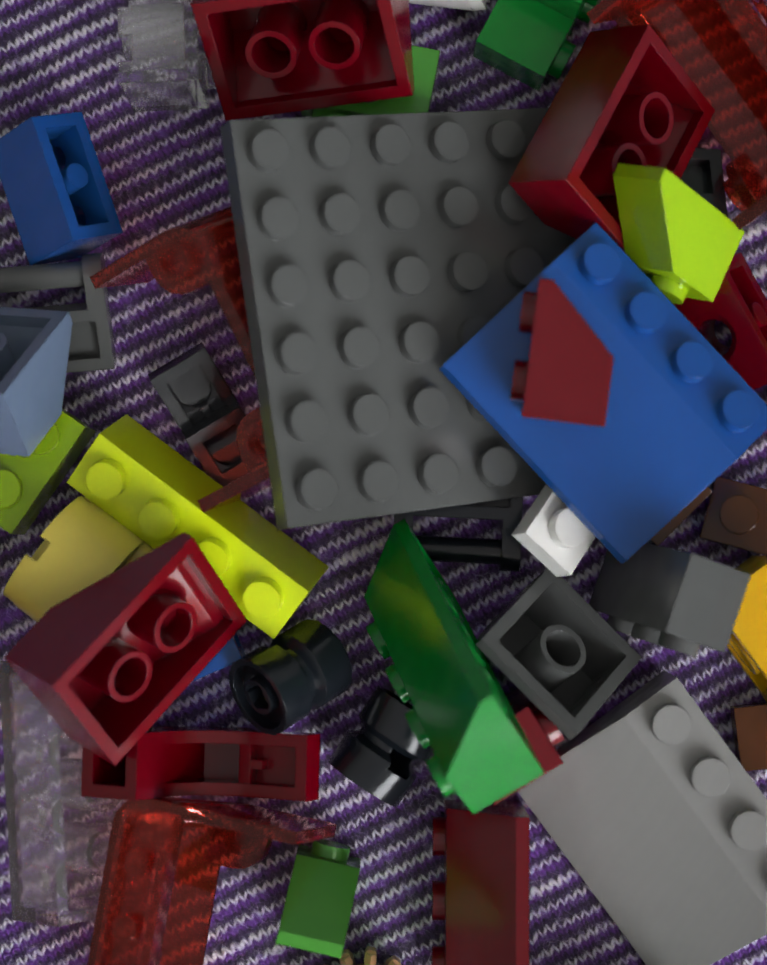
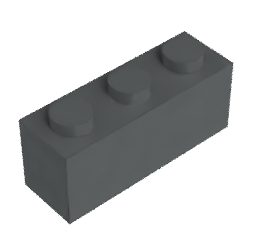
(671, 598)

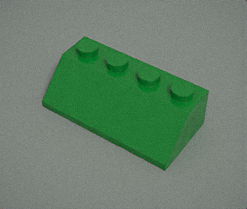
(446, 677)

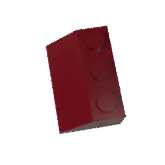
(305, 53)
(616, 106)
(483, 884)

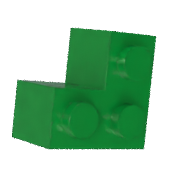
(531, 37)

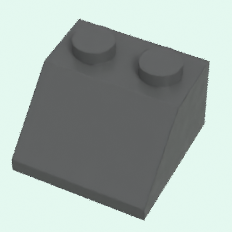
(558, 652)

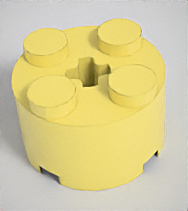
(76, 552)

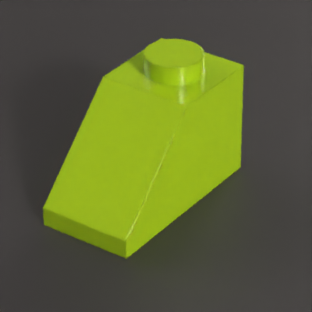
(673, 233)

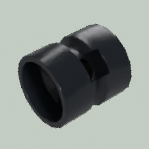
(290, 677)
(383, 750)

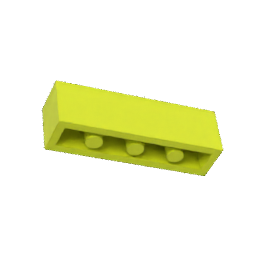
(157, 499)

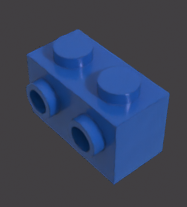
(56, 188)

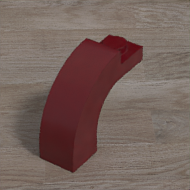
(208, 762)

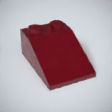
(127, 646)

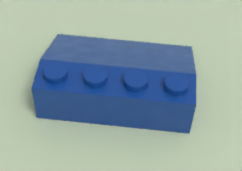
(671, 409)

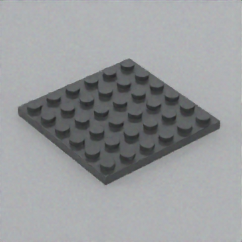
(362, 274)

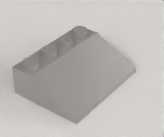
(661, 827)

